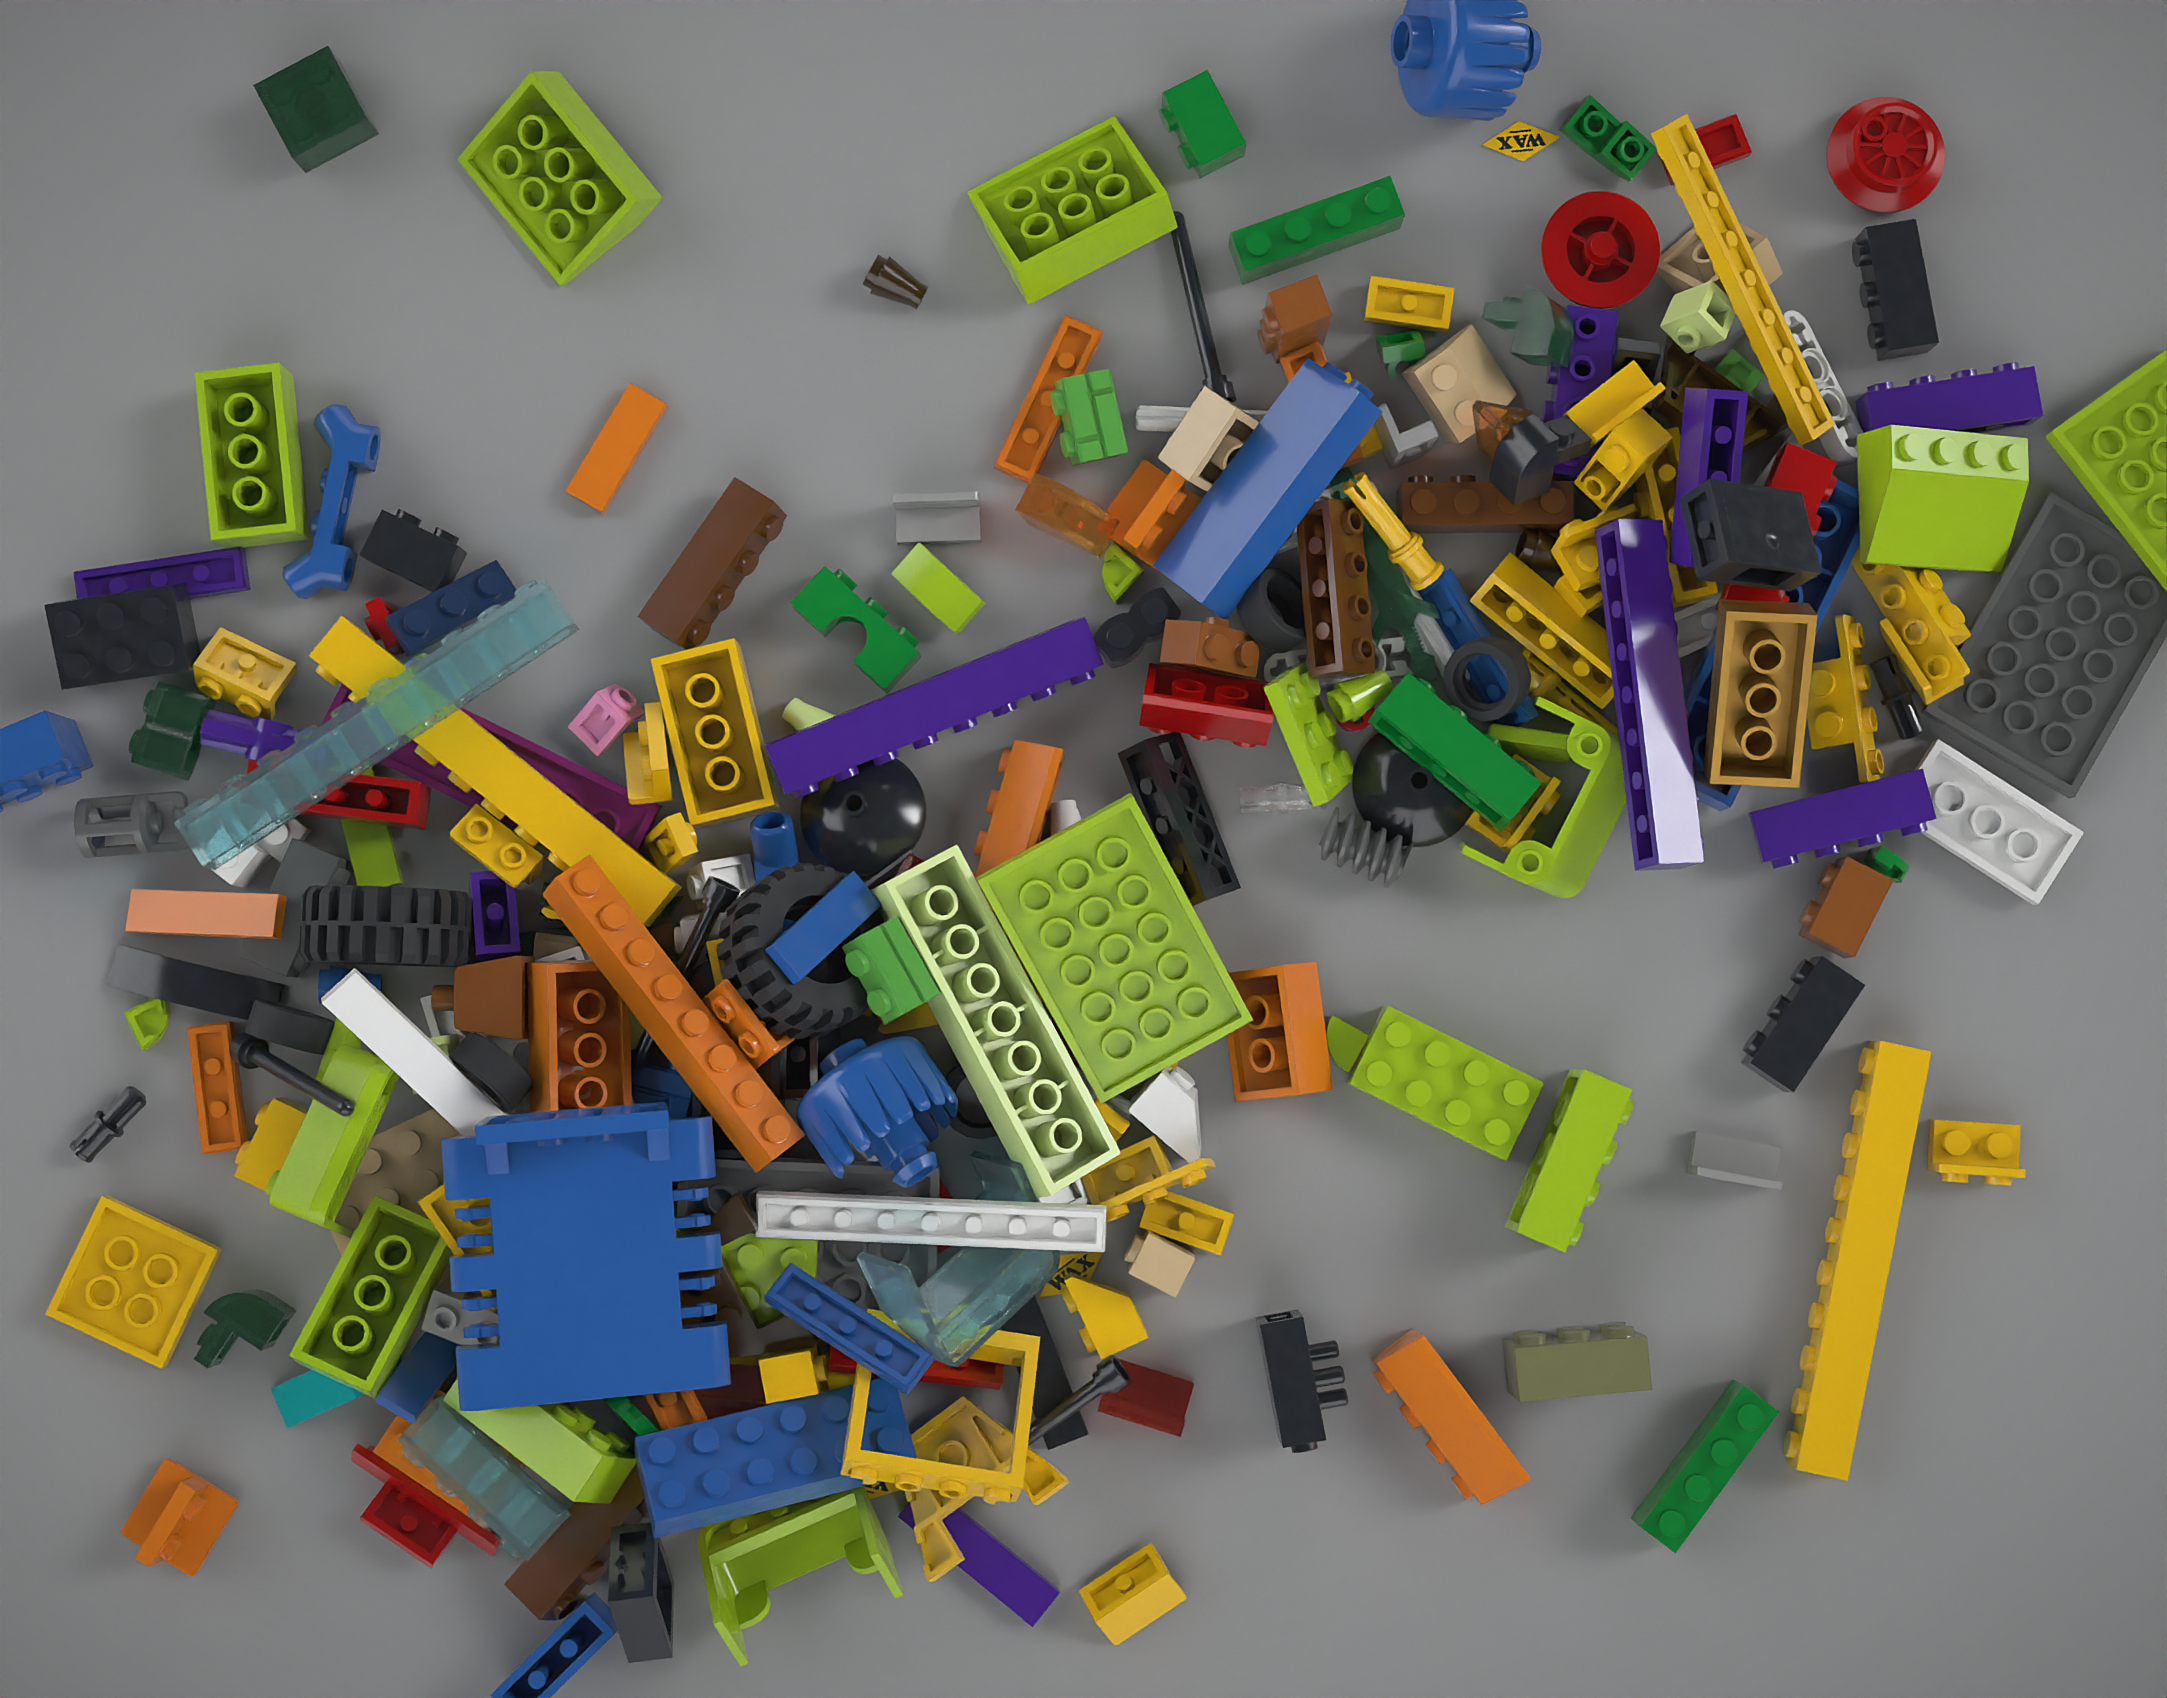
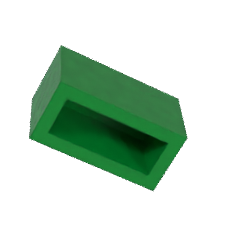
(1202, 124)

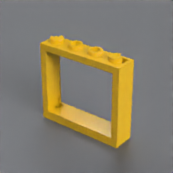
(949, 1479)

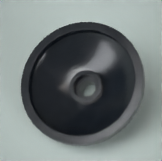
(1389, 799)
(877, 832)

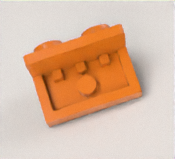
(1151, 511)
(743, 1025)
(178, 1518)

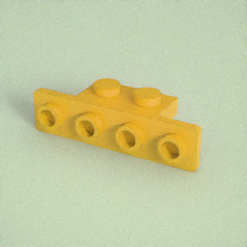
(1922, 618)
(1839, 702)
(1139, 1175)

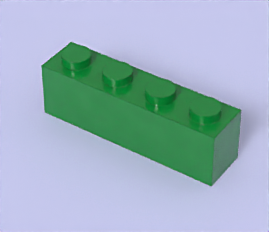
(1316, 230)
(1455, 751)
(1704, 1465)

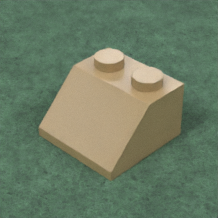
(1689, 265)
(1452, 381)
(1207, 439)

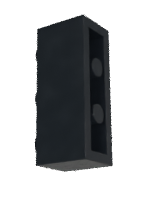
(1895, 290)
(1801, 1022)

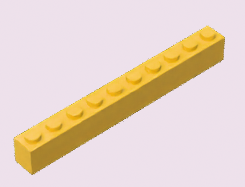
(502, 778)
(1857, 1259)

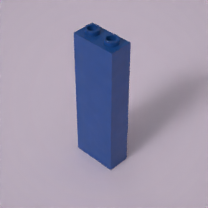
(1269, 486)

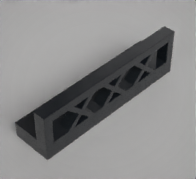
(1172, 821)

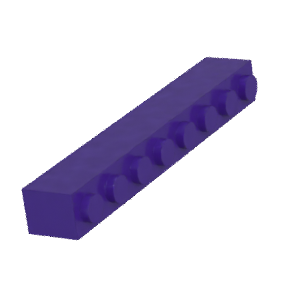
(1649, 695)
(932, 706)

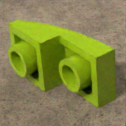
(938, 588)

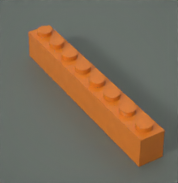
(672, 1013)

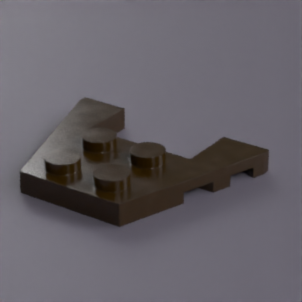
(1688, 371)
(744, 1331)

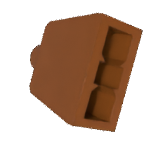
(488, 997)

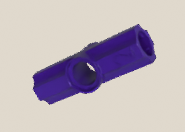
(245, 735)

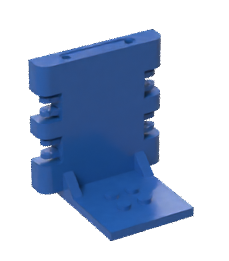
(585, 1256)

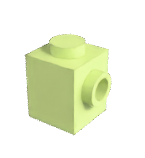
(1699, 317)

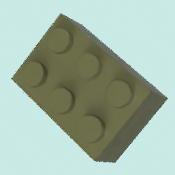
(1577, 1362)

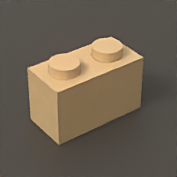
(1159, 1262)

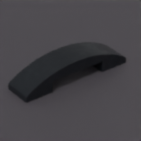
(189, 983)

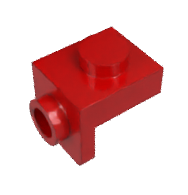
(378, 611)

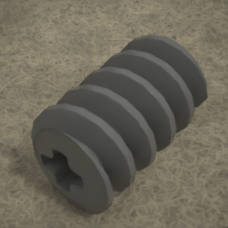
(1364, 848)

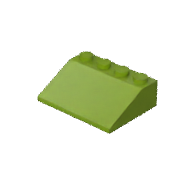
(558, 176)
(1073, 209)
(1939, 497)

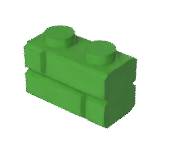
(1089, 417)
(890, 970)

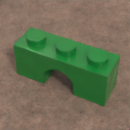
(831, 601)

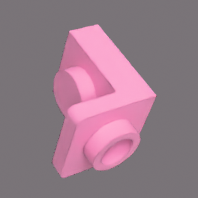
(605, 718)

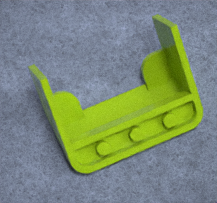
(1569, 862)
(332, 1145)
(775, 1546)

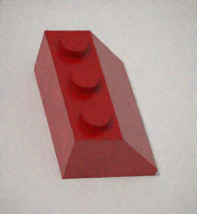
(1206, 705)

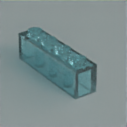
(484, 1479)

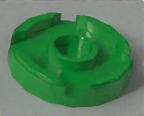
(630, 1415)

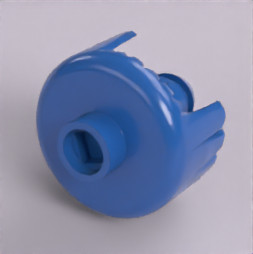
(1462, 56)
(880, 1102)

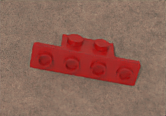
(415, 1516)

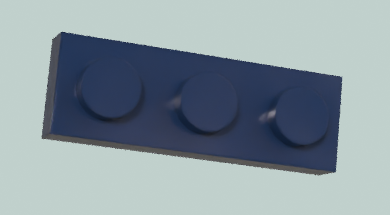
(450, 608)

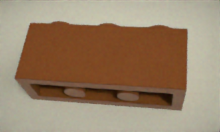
(1294, 318)

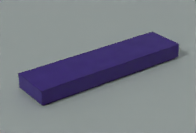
(205, 573)
(996, 1566)

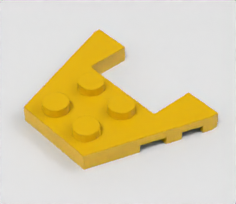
(968, 1438)

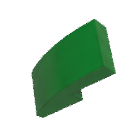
(1607, 140)

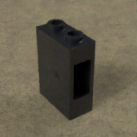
(1749, 535)
(1295, 1383)

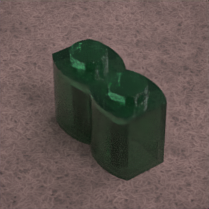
(171, 730)

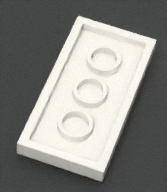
(1994, 824)

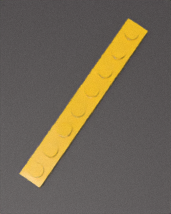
(1742, 279)

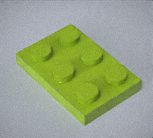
(1309, 733)

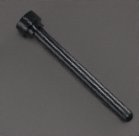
(1213, 377)
(717, 898)
(254, 1053)
(1108, 1378)

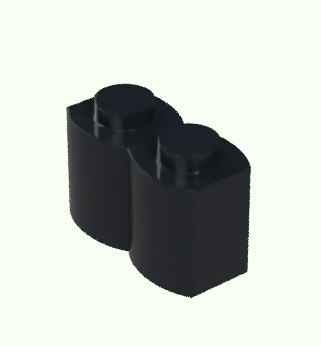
(1126, 634)

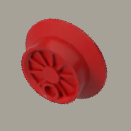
(1885, 155)
(1600, 249)

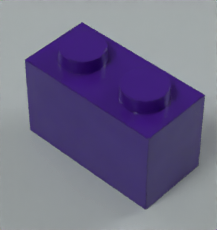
(493, 917)

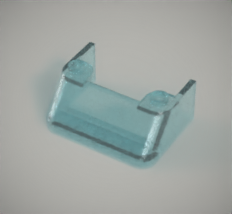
(974, 1288)

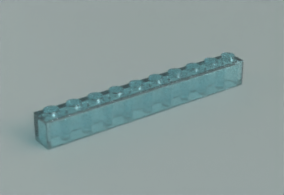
(375, 725)

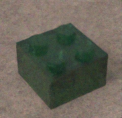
(316, 109)

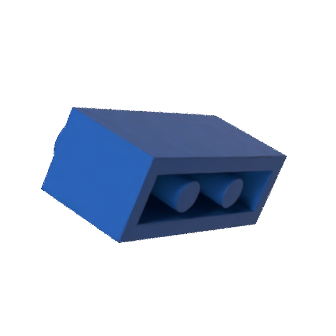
(561, 1652)

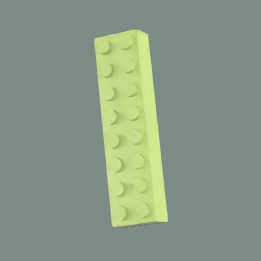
(998, 1024)

